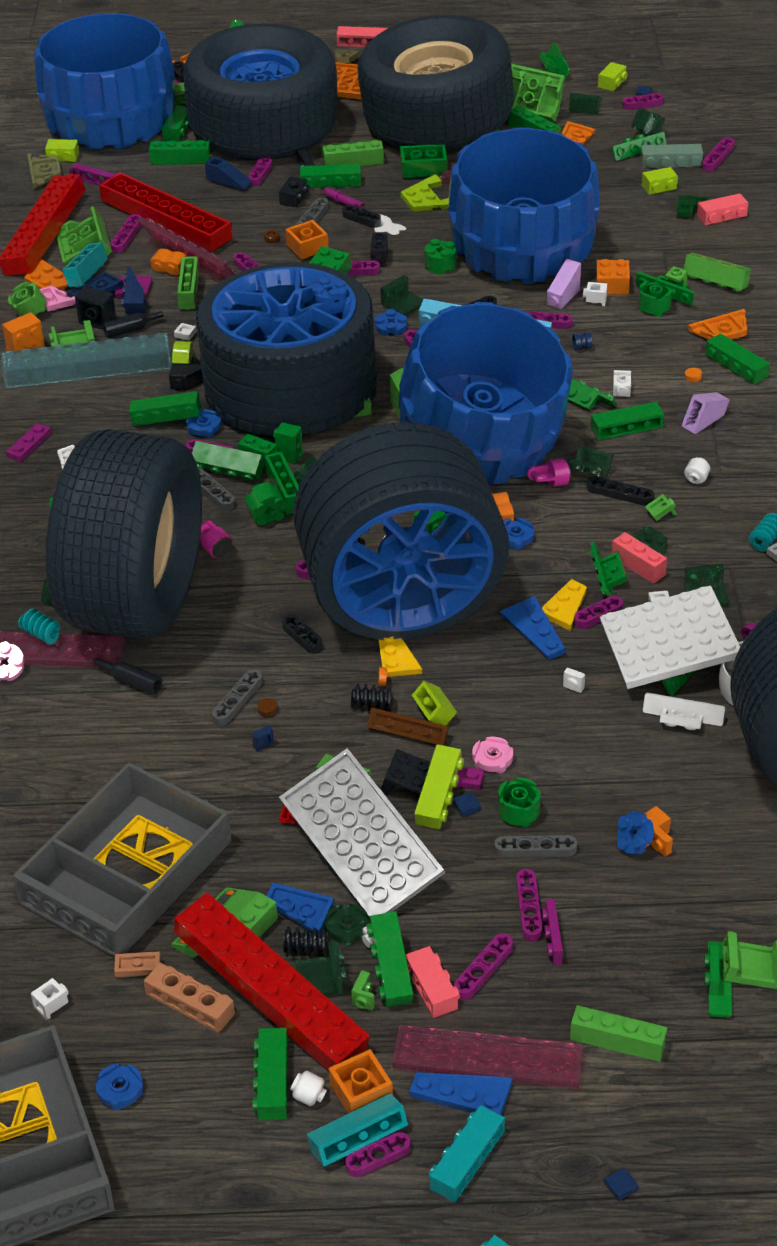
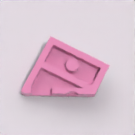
(56, 298)

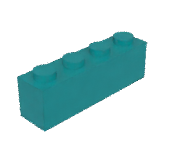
(85, 265)
(357, 1129)
(466, 1153)

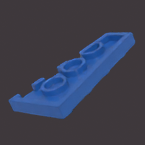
(535, 626)
(462, 1091)

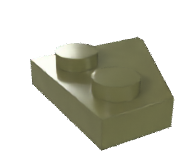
(346, 56)

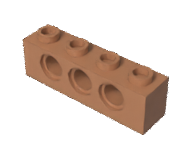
(189, 997)

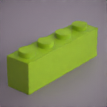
(438, 787)

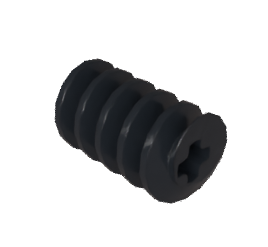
(372, 697)
(306, 941)

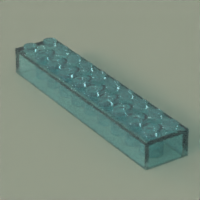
(86, 360)

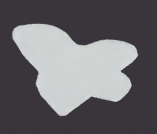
(388, 226)

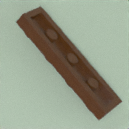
(408, 726)

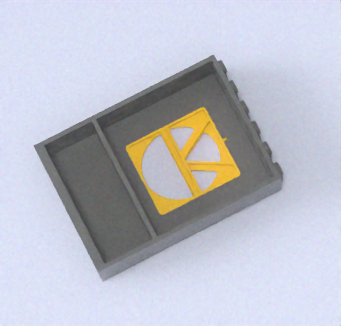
(96, 903)
(57, 1180)

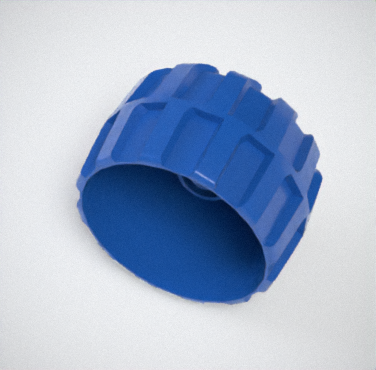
(105, 80)
(523, 204)
(491, 382)

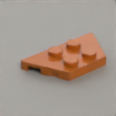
(47, 275)
(730, 325)

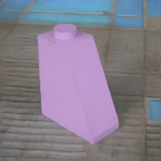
(565, 284)
(704, 410)

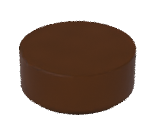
(271, 236)
(267, 707)

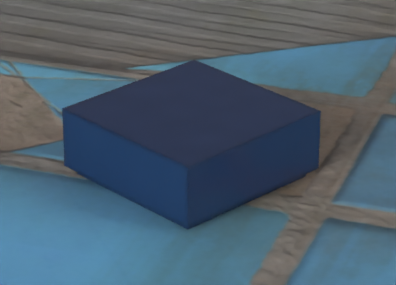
(643, 90)
(262, 738)
(466, 804)
(621, 1184)

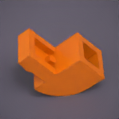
(661, 822)

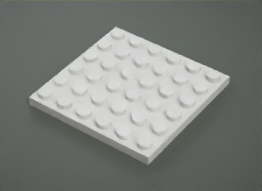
(670, 637)

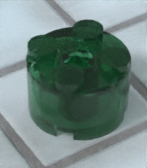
(647, 122)

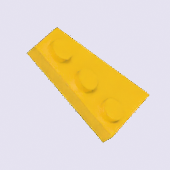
(565, 604)
(398, 658)

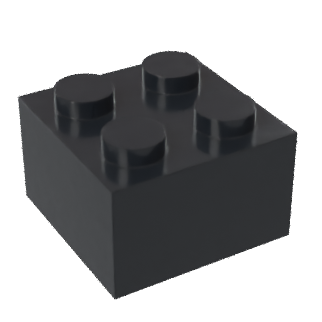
(95, 306)

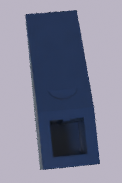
(223, 172)
(134, 295)

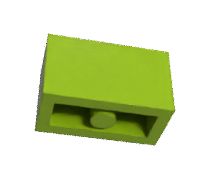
(612, 76)
(63, 149)
(659, 180)
(434, 703)

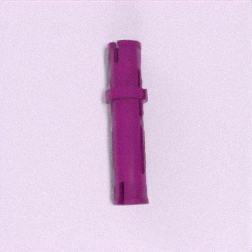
(338, 196)

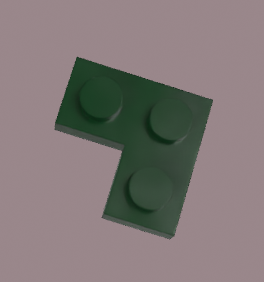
(687, 204)

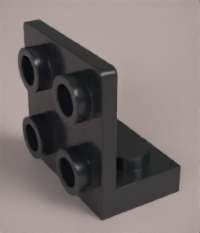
(406, 772)

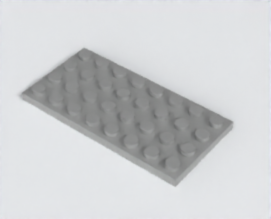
(361, 835)

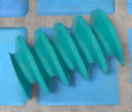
(764, 533)
(40, 626)

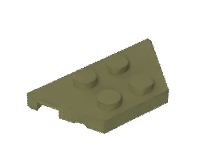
(43, 169)

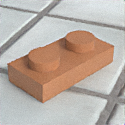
(136, 964)

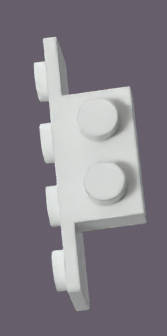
(683, 712)

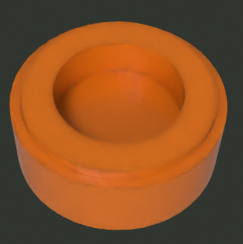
(693, 374)
(382, 677)

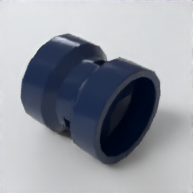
(582, 340)

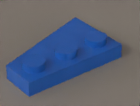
(301, 906)

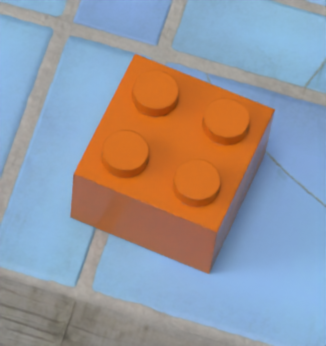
(306, 239)
(615, 274)
(23, 333)
(359, 1081)

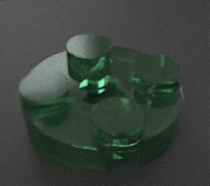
(656, 540)
(346, 933)

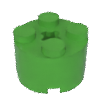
(27, 299)

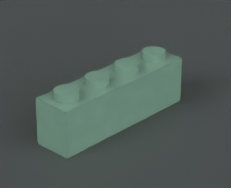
(671, 155)

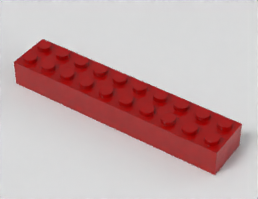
(169, 211)
(41, 225)
(270, 982)

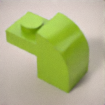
(183, 352)

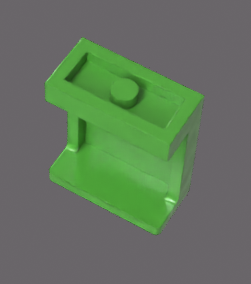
(72, 337)
(749, 962)

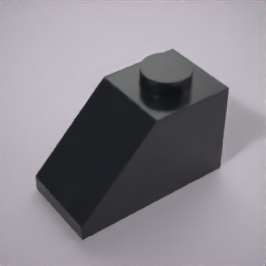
(185, 376)

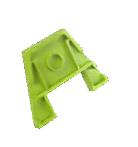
(422, 198)

